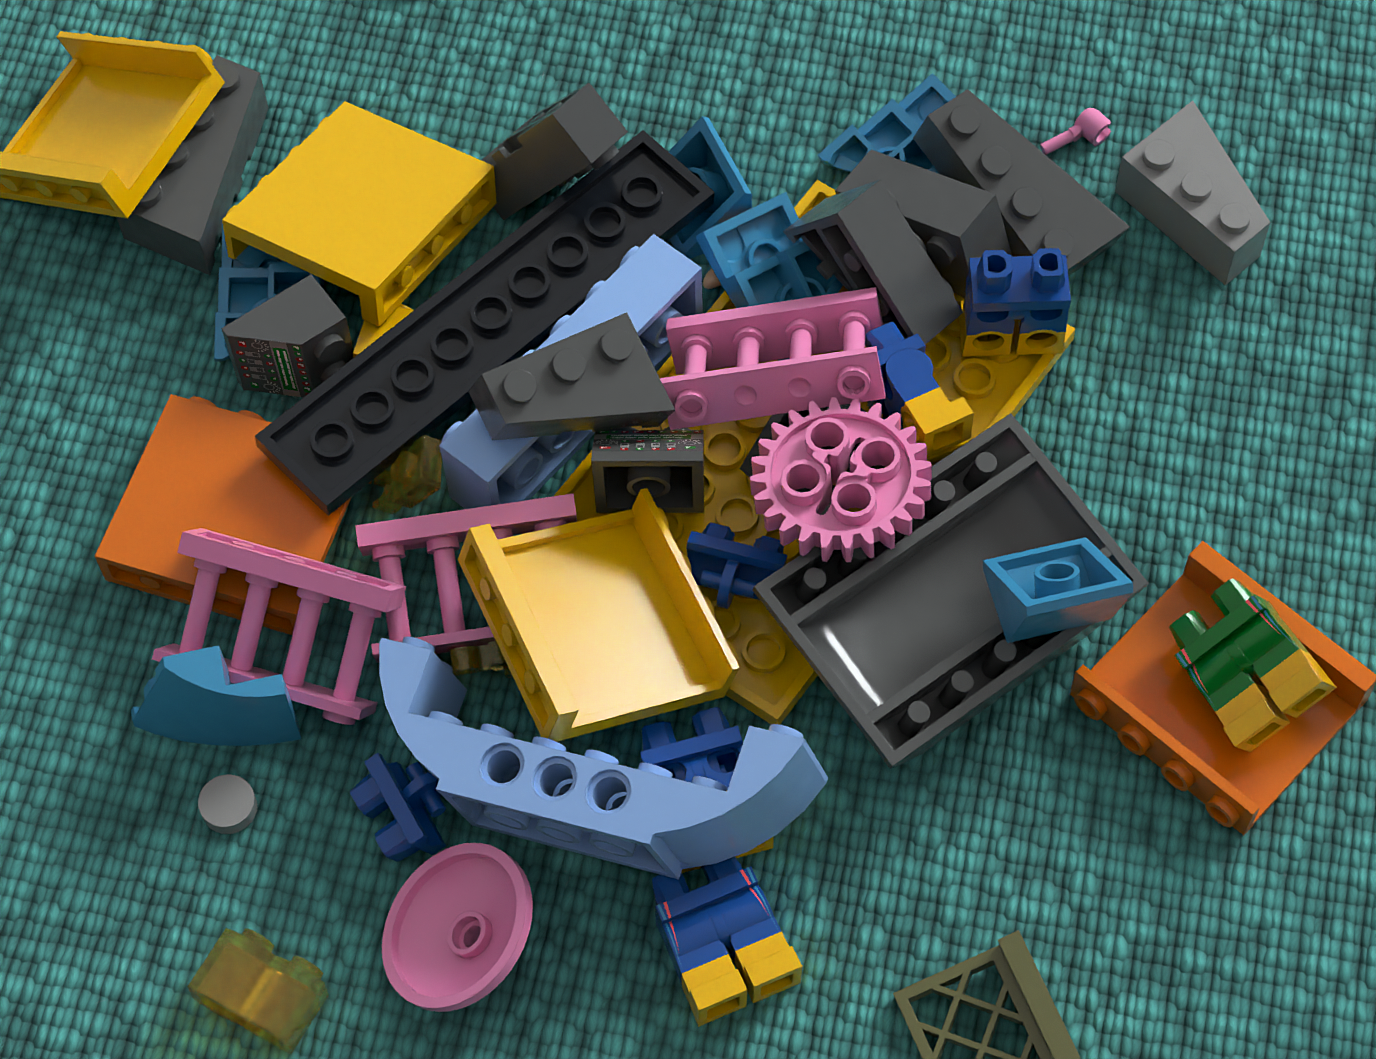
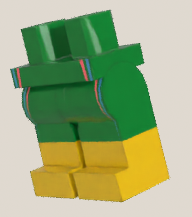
(1237, 648)

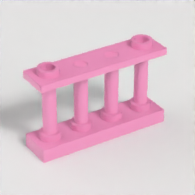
(770, 333)
(441, 537)
(315, 585)

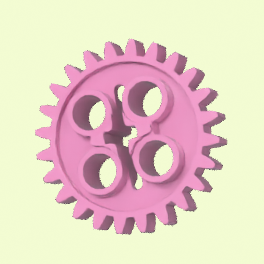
(885, 494)

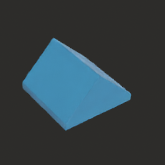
(709, 160)
(1054, 588)

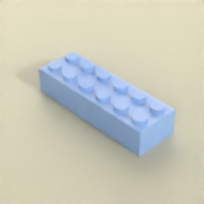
(651, 287)

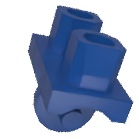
(730, 565)
(391, 788)

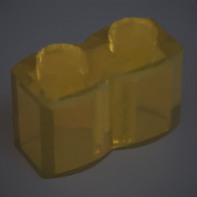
(259, 989)

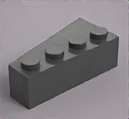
(198, 184)
(1034, 195)

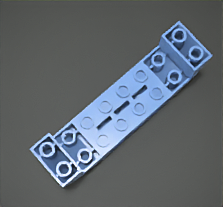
(590, 799)

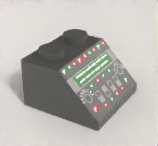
(289, 341)
(660, 460)

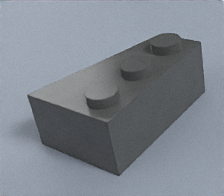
(553, 149)
(945, 213)
(870, 246)
(575, 384)

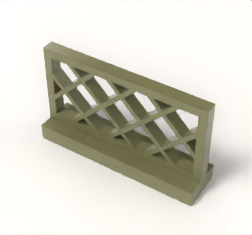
(1023, 985)

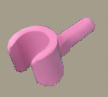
(1089, 124)

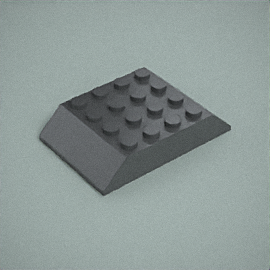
(914, 630)

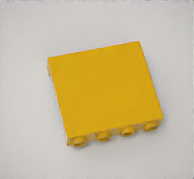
(108, 123)
(364, 207)
(599, 620)

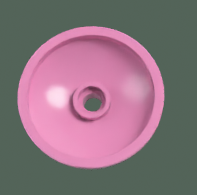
(457, 927)

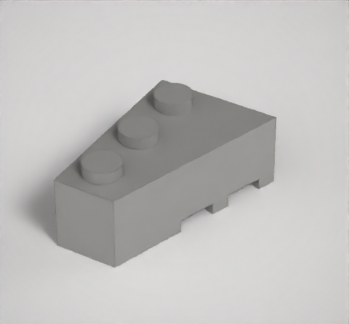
(1195, 194)

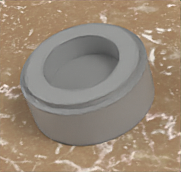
(227, 804)

